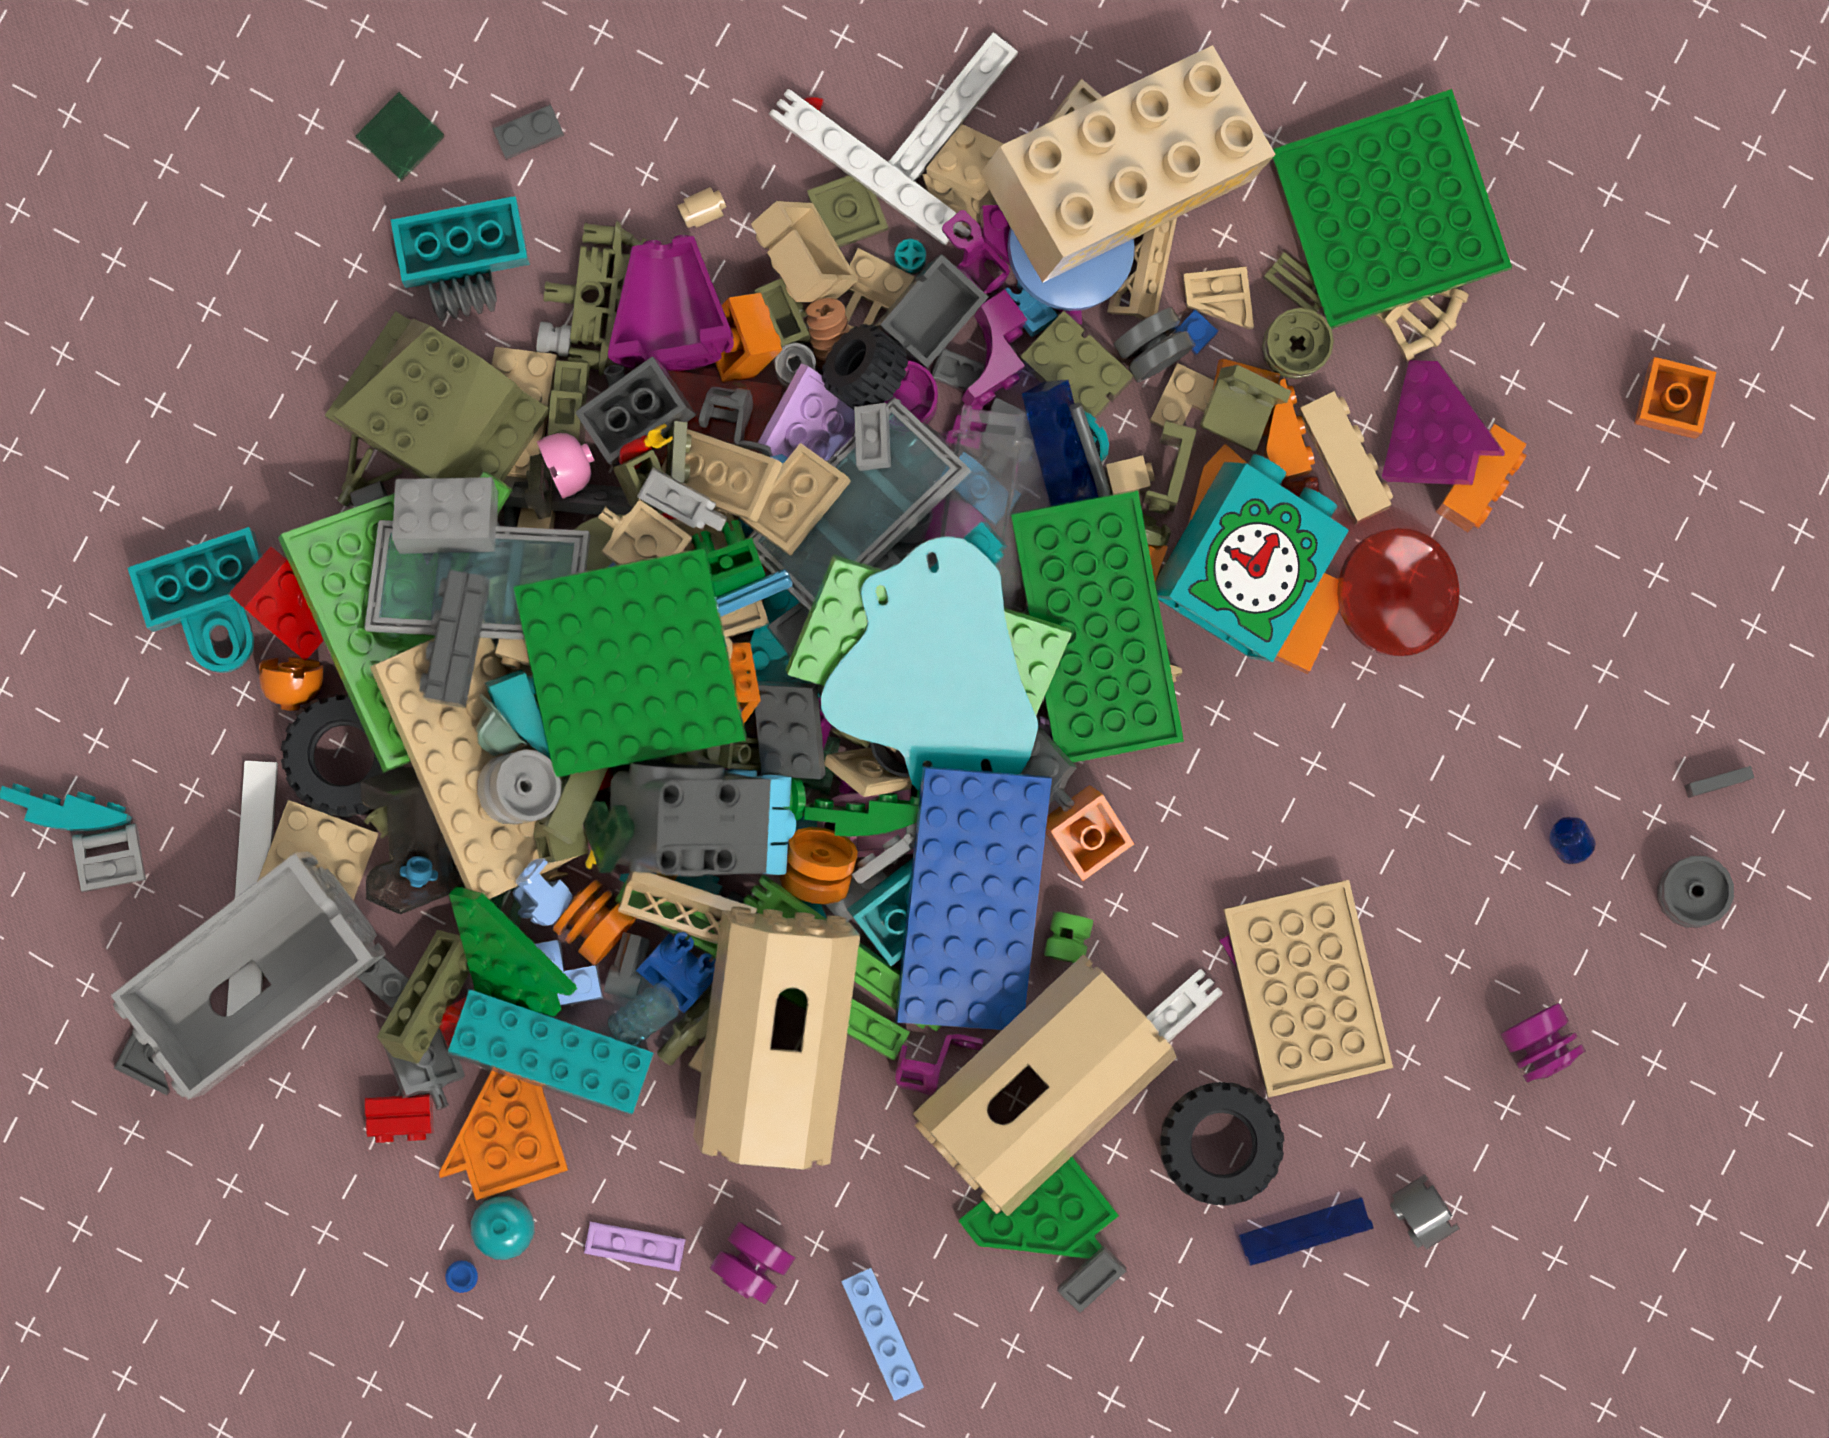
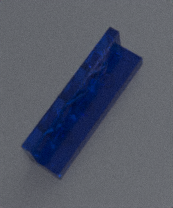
(1305, 1231)

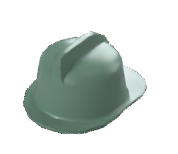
(495, 732)

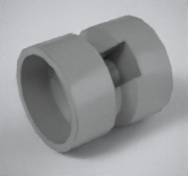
(789, 360)

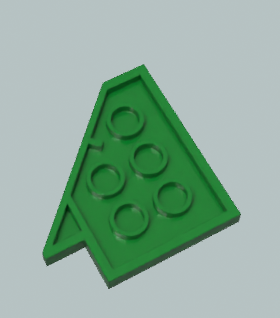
(504, 959)
(1053, 1220)

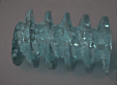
(644, 1015)

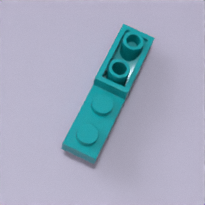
(76, 814)

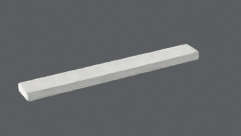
(254, 844)

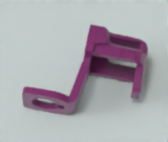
(976, 254)
(930, 1073)

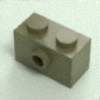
(785, 313)

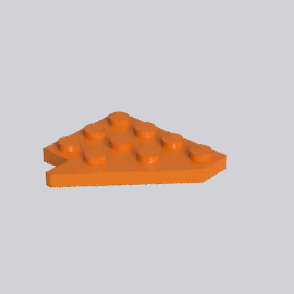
(506, 1139)

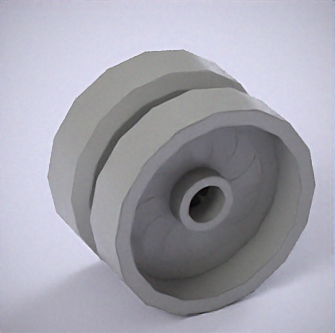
(518, 787)

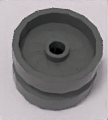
(1153, 345)
(1713, 885)

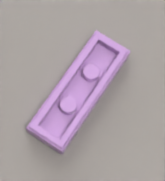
(634, 1246)

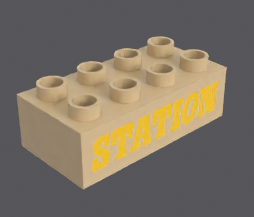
(1127, 163)

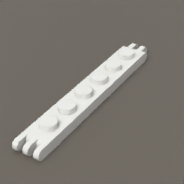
(866, 166)
(1183, 1006)

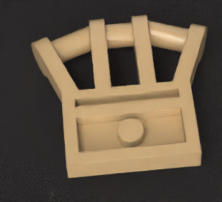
(876, 283)
(1430, 337)

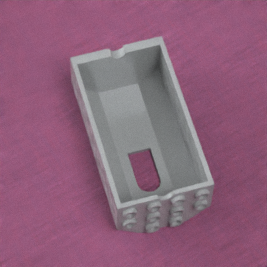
(301, 937)

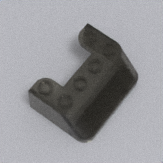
(411, 834)

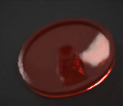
(1398, 592)

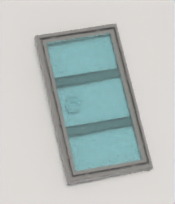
(873, 508)
(407, 584)

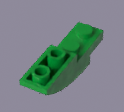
(883, 816)

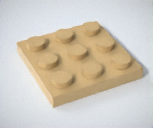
(332, 841)

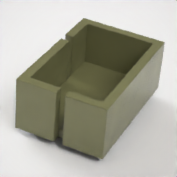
(1089, 367)

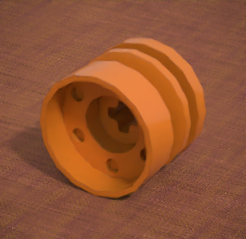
(593, 922)

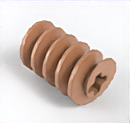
(826, 325)

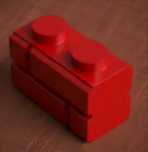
(399, 1116)

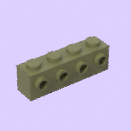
(425, 998)

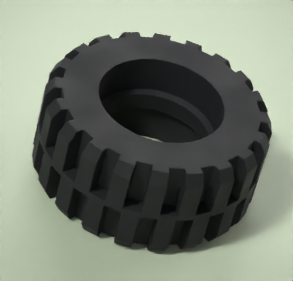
(300, 763)
(1253, 1112)

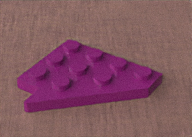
(1435, 431)

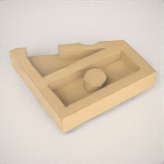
(1221, 295)

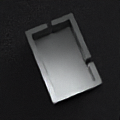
(931, 311)

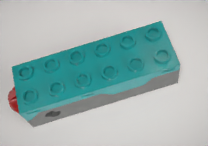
(545, 1052)

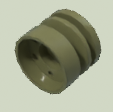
(1316, 344)

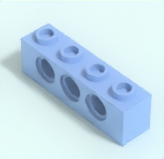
(882, 1334)

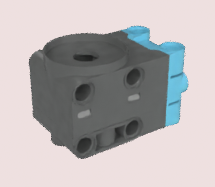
(704, 819)

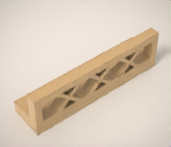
(1149, 277)
(680, 895)

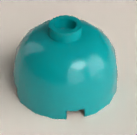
(502, 1227)

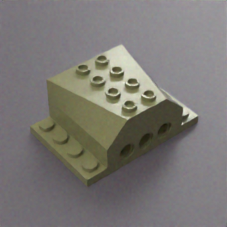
(436, 405)

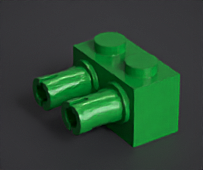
(734, 564)

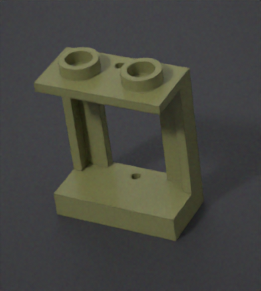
(1182, 438)

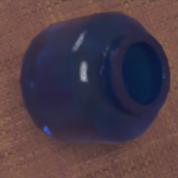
(1572, 840)

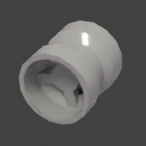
(554, 339)

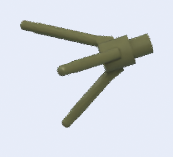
(354, 479)

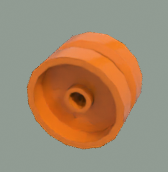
(819, 865)

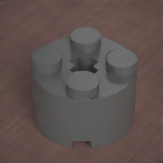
(1424, 1213)

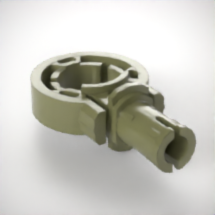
(688, 1030)

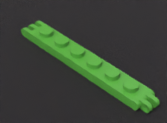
(871, 970)

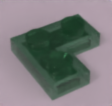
(608, 833)

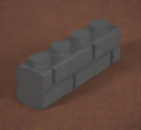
(456, 638)

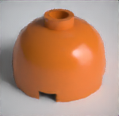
(290, 682)

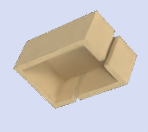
(803, 251)

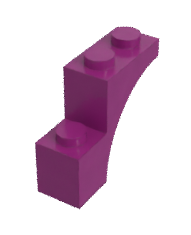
(1001, 325)

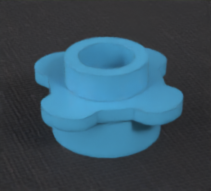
(419, 871)

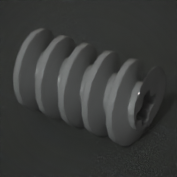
(463, 296)

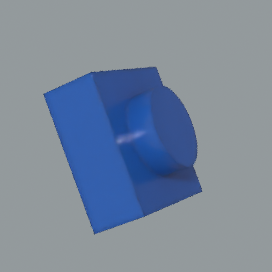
(1199, 330)

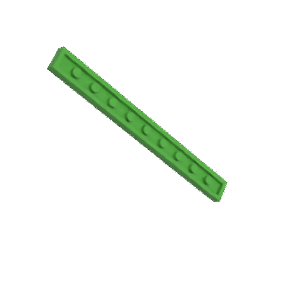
(863, 1023)

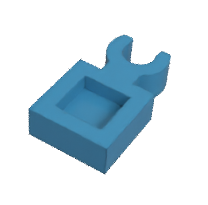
(1038, 314)

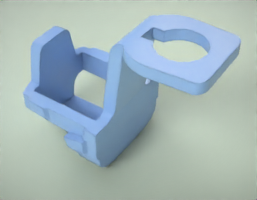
(539, 899)

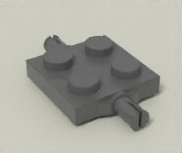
(1051, 761)
(431, 1074)

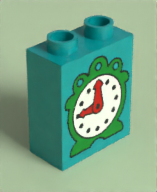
(1251, 557)

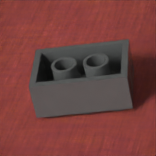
(634, 408)

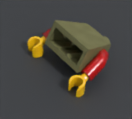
(637, 462)

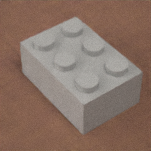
(445, 515)

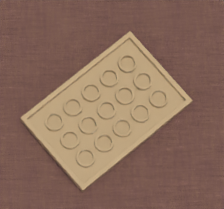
(1308, 988)

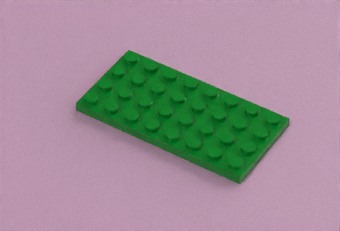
(1094, 574)

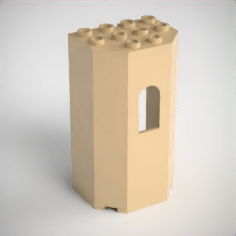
(1091, 1054)
(761, 1100)

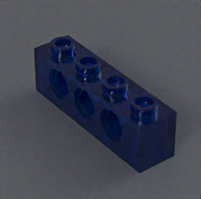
(1058, 443)

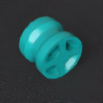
(910, 250)

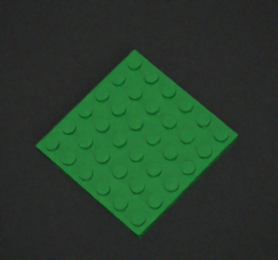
(1391, 209)
(630, 662)

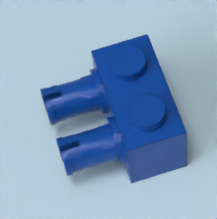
(679, 969)

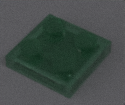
(400, 136)

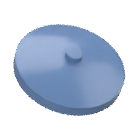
(1078, 287)

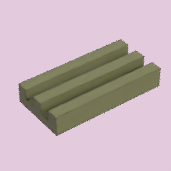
(1277, 267)

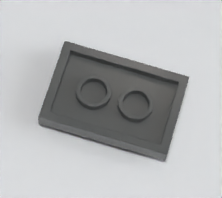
(790, 730)

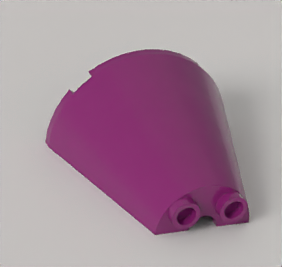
(669, 309)

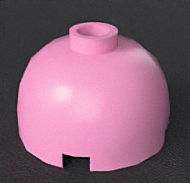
(567, 462)

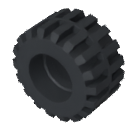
(864, 367)

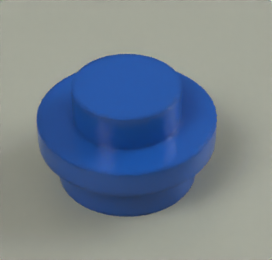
(461, 1276)

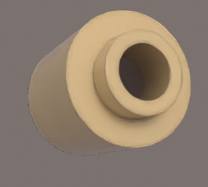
(702, 207)

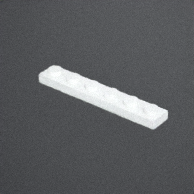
(953, 107)

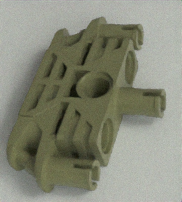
(594, 274)

